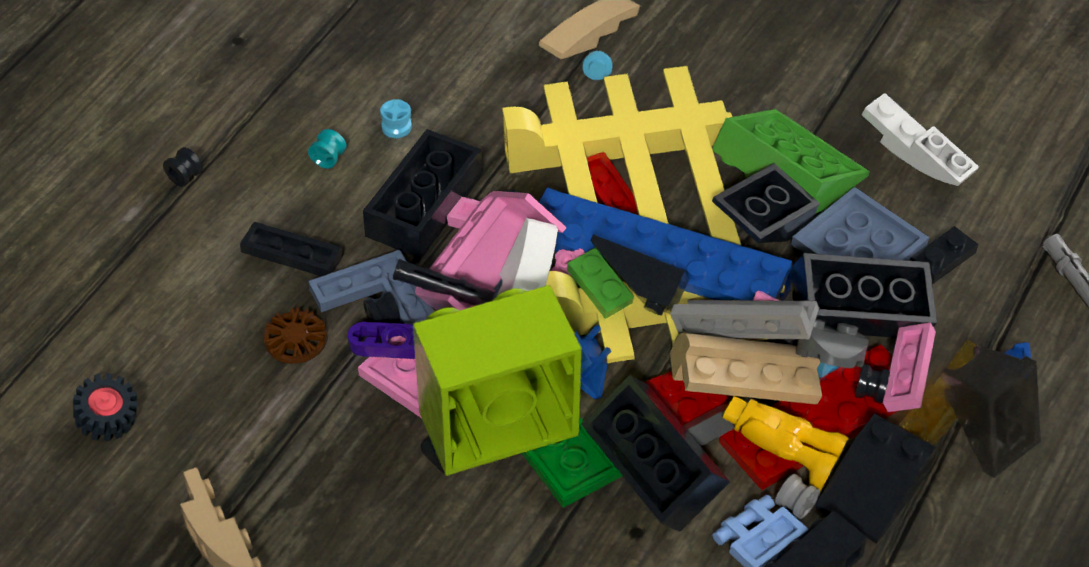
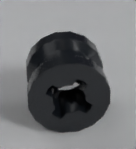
(182, 166)
(382, 309)
(872, 383)

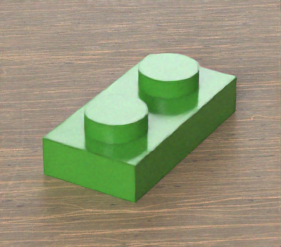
(600, 283)

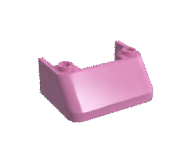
(484, 243)

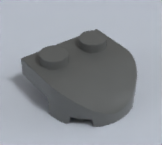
(835, 346)

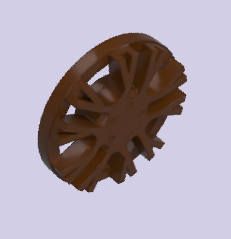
(295, 336)

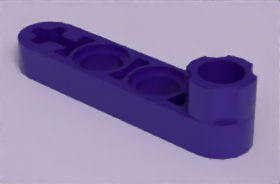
(373, 330)

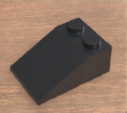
(768, 205)
(877, 477)

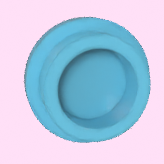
(597, 65)

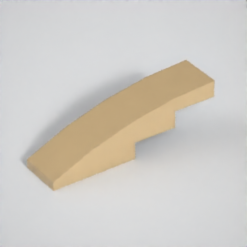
(585, 27)

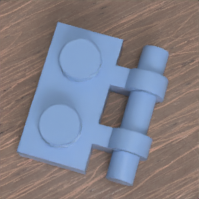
(766, 540)

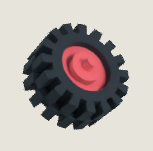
(105, 407)

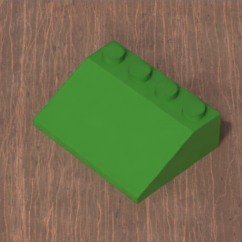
(770, 137)

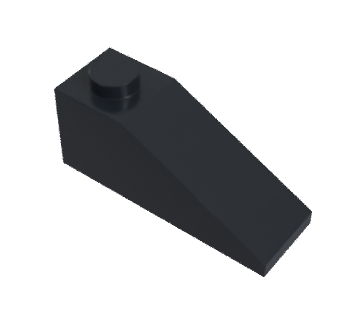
(650, 279)

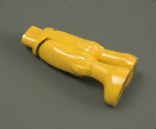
(784, 437)

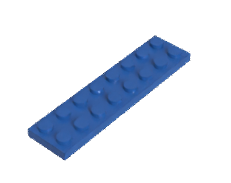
(713, 266)

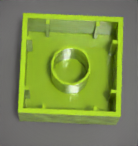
(497, 378)

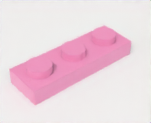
(909, 367)

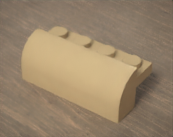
(745, 368)

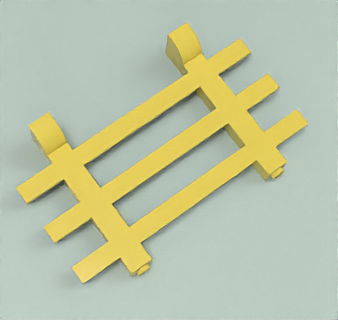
(631, 137)

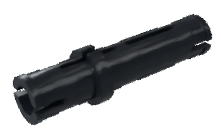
(440, 283)

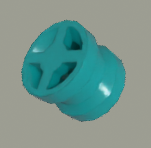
(327, 148)

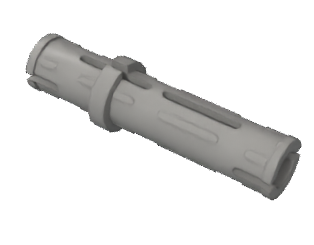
(1068, 265)

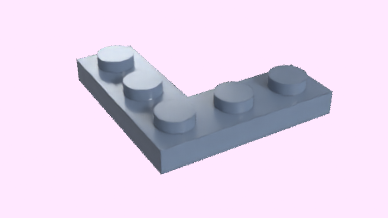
(368, 279)

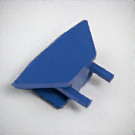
(592, 364)

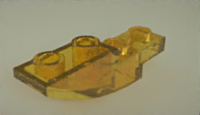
(936, 413)

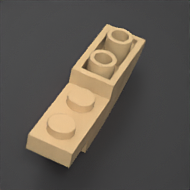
(214, 536)

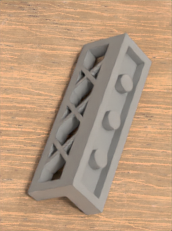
(746, 318)

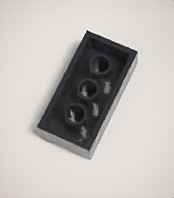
(421, 193)
(865, 292)
(655, 453)

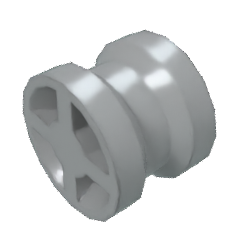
(797, 496)

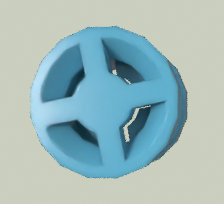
(396, 118)

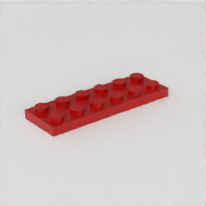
(835, 413)

